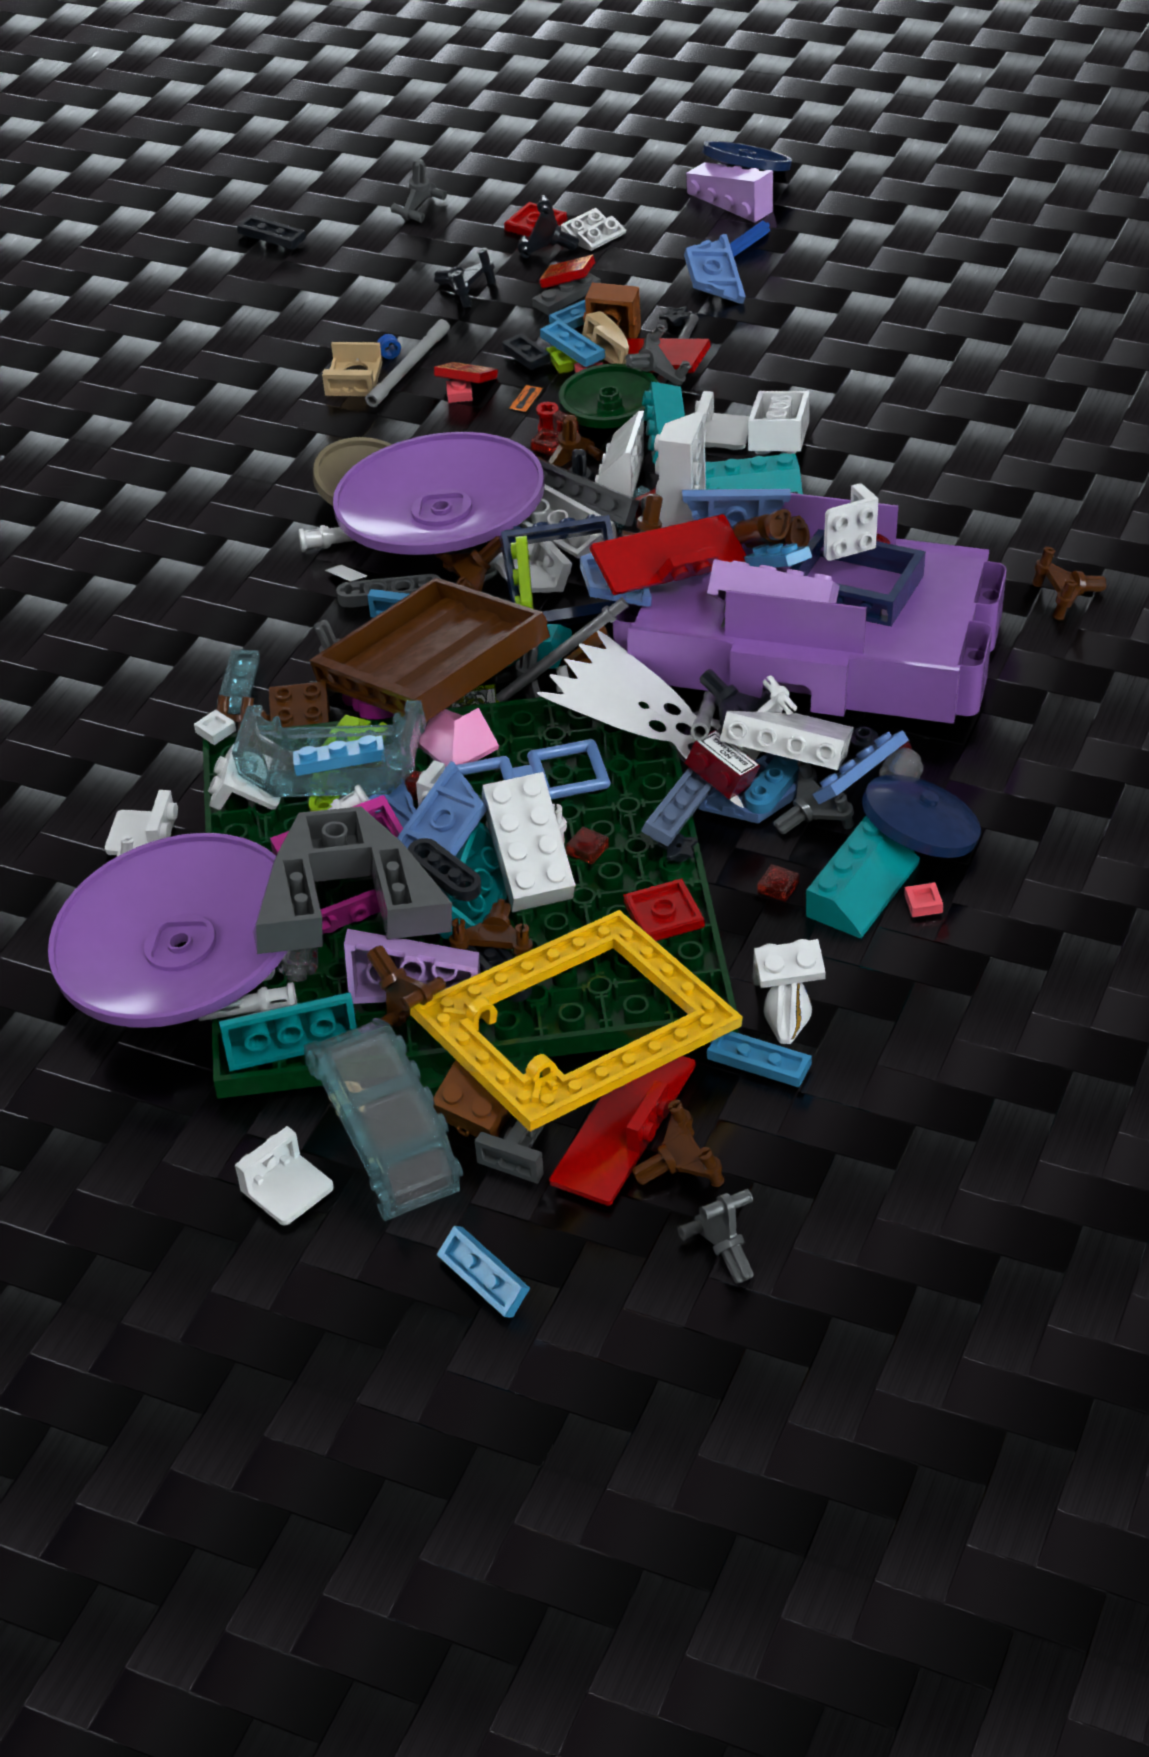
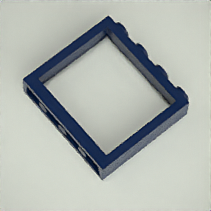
(548, 532)
(884, 557)

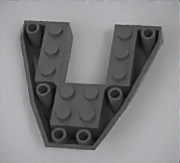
(344, 846)

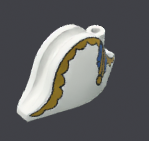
(787, 1010)

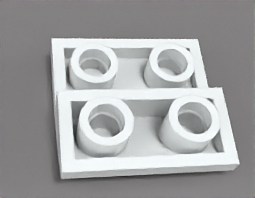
(593, 229)

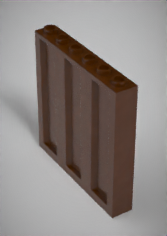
(430, 648)

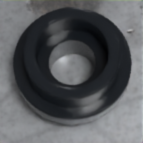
(862, 738)

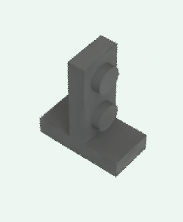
(512, 1153)

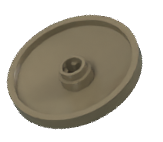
(338, 459)

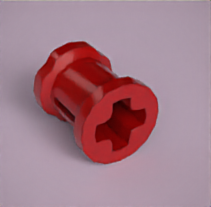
(545, 411)

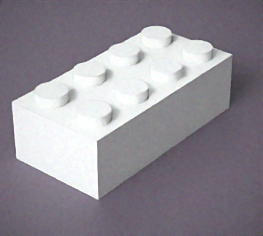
(778, 421)
(528, 842)

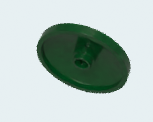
(605, 394)

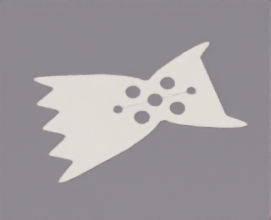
(612, 691)

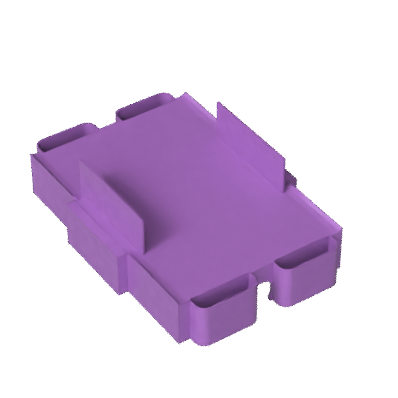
(919, 668)

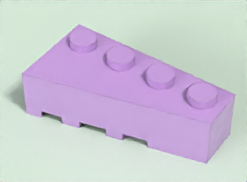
(733, 189)
(768, 581)
(419, 960)

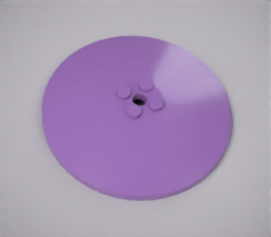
(438, 493)
(124, 924)

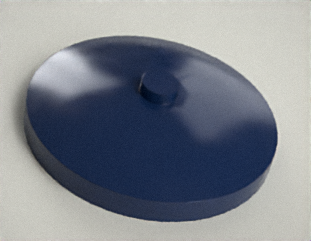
(746, 156)
(921, 816)

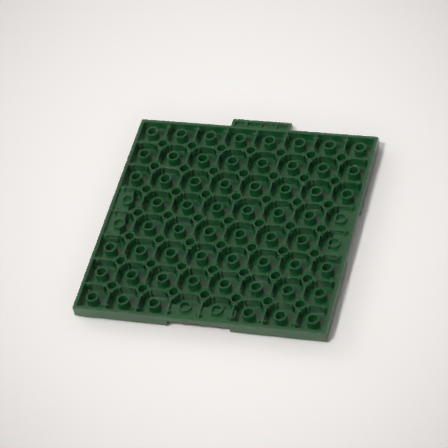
(574, 1012)

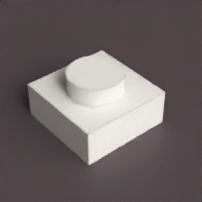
(215, 727)

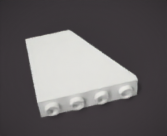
(789, 736)

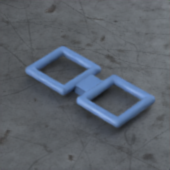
(536, 756)

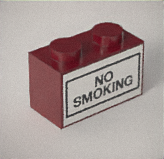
(722, 765)

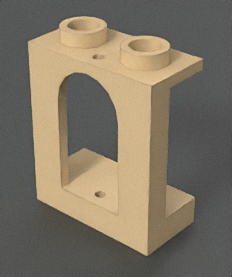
(345, 382)

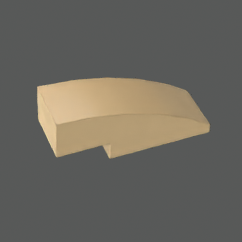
(608, 335)

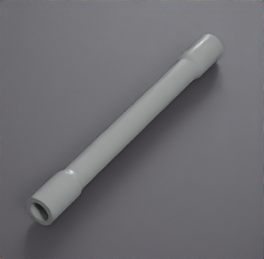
(382, 389)
(702, 724)

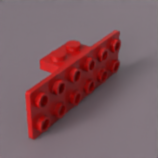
(666, 553)
(619, 1133)

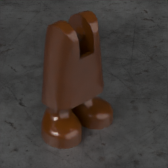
(772, 530)

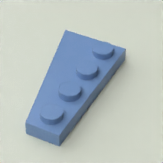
(857, 767)

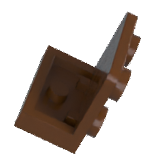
(300, 704)

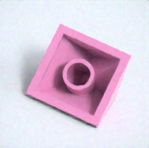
(457, 737)

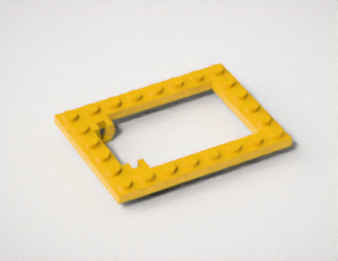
(535, 1101)

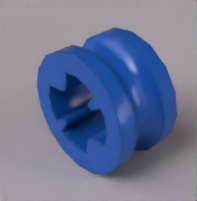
(393, 350)

